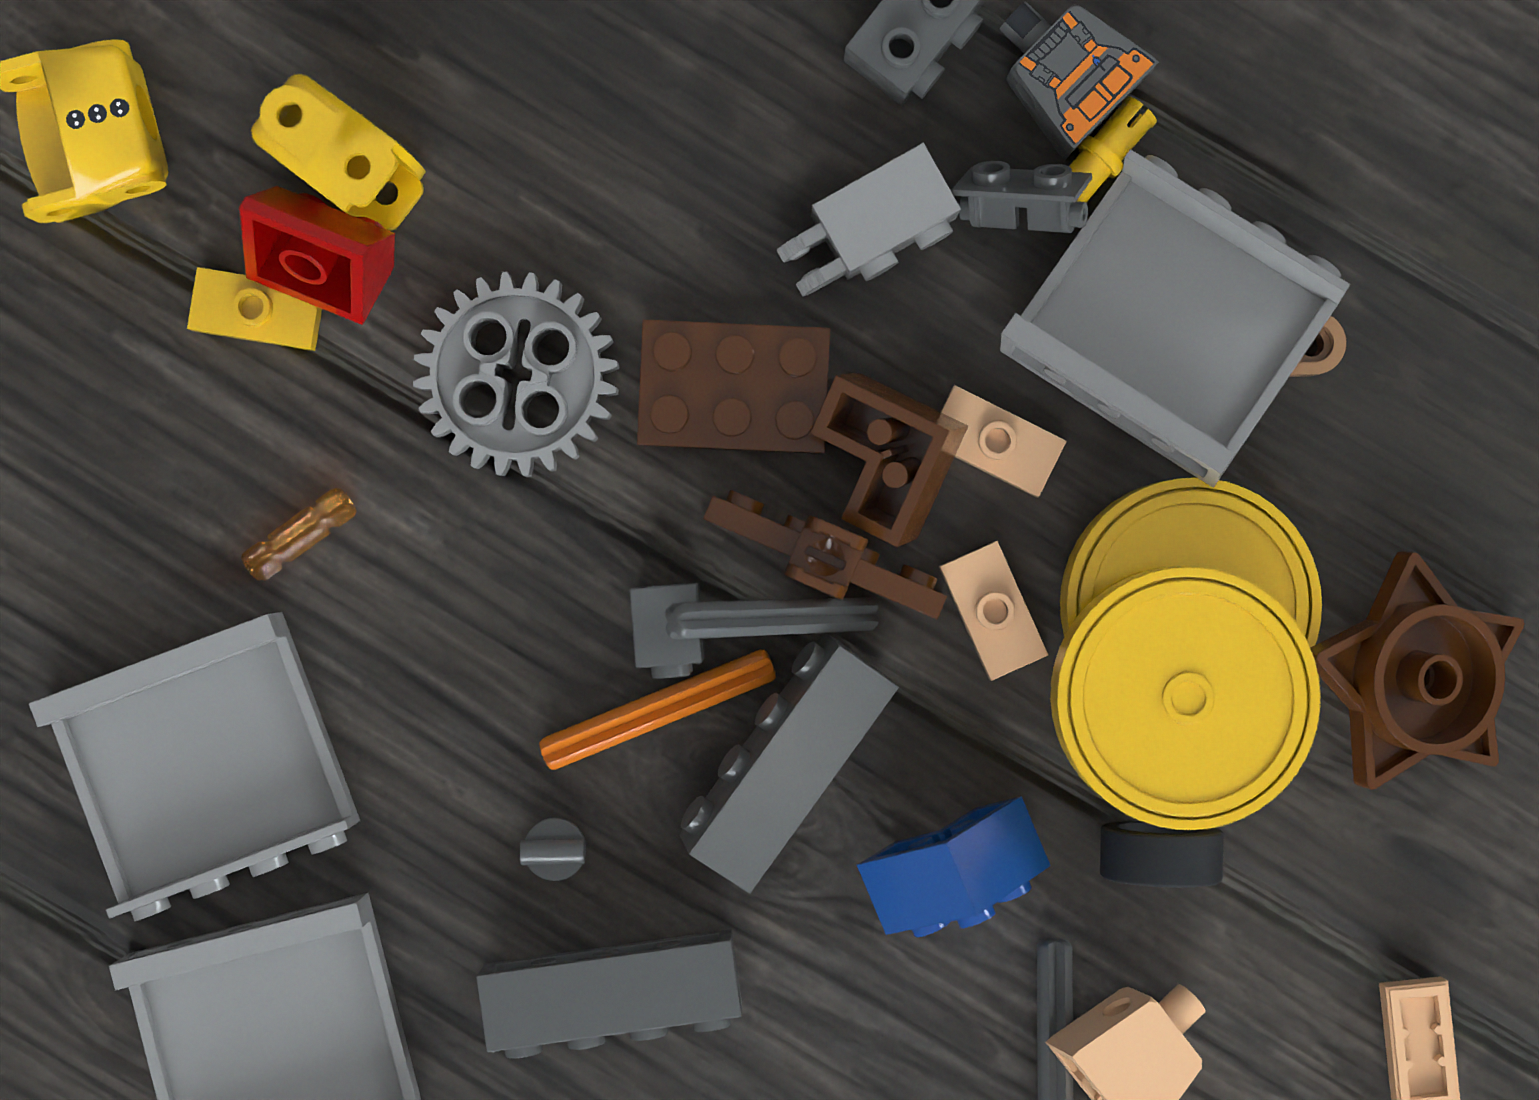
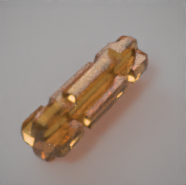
(298, 534)

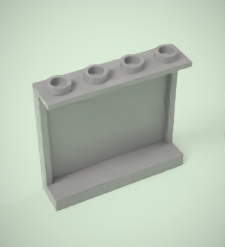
(1175, 317)
(201, 764)
(273, 1010)

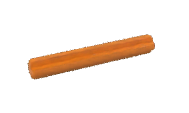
(657, 709)

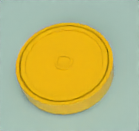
(1195, 526)
(1185, 697)

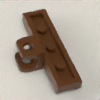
(826, 555)

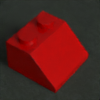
(315, 251)

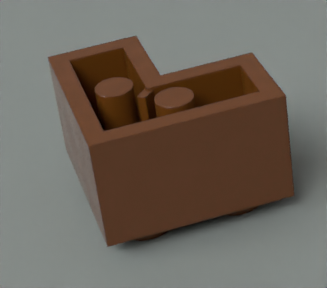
(904, 451)

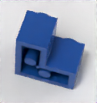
(955, 870)

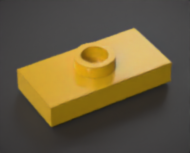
(250, 311)

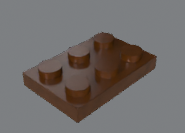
(732, 386)

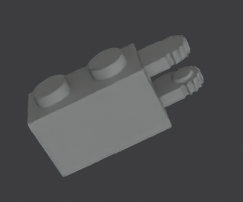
(876, 219)

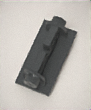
(1049, 192)

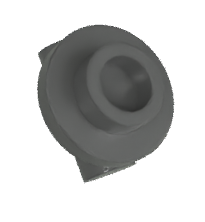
(554, 849)

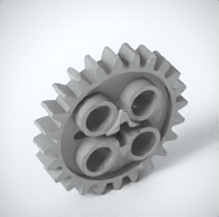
(459, 367)

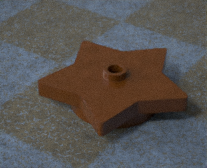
(1418, 675)

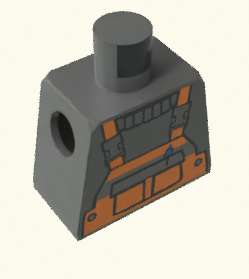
(1072, 72)

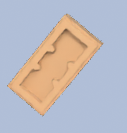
(1003, 442)
(993, 610)
(1419, 1039)

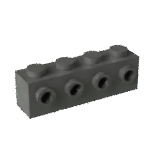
(905, 41)
(785, 761)
(610, 992)

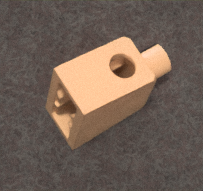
(1132, 1046)

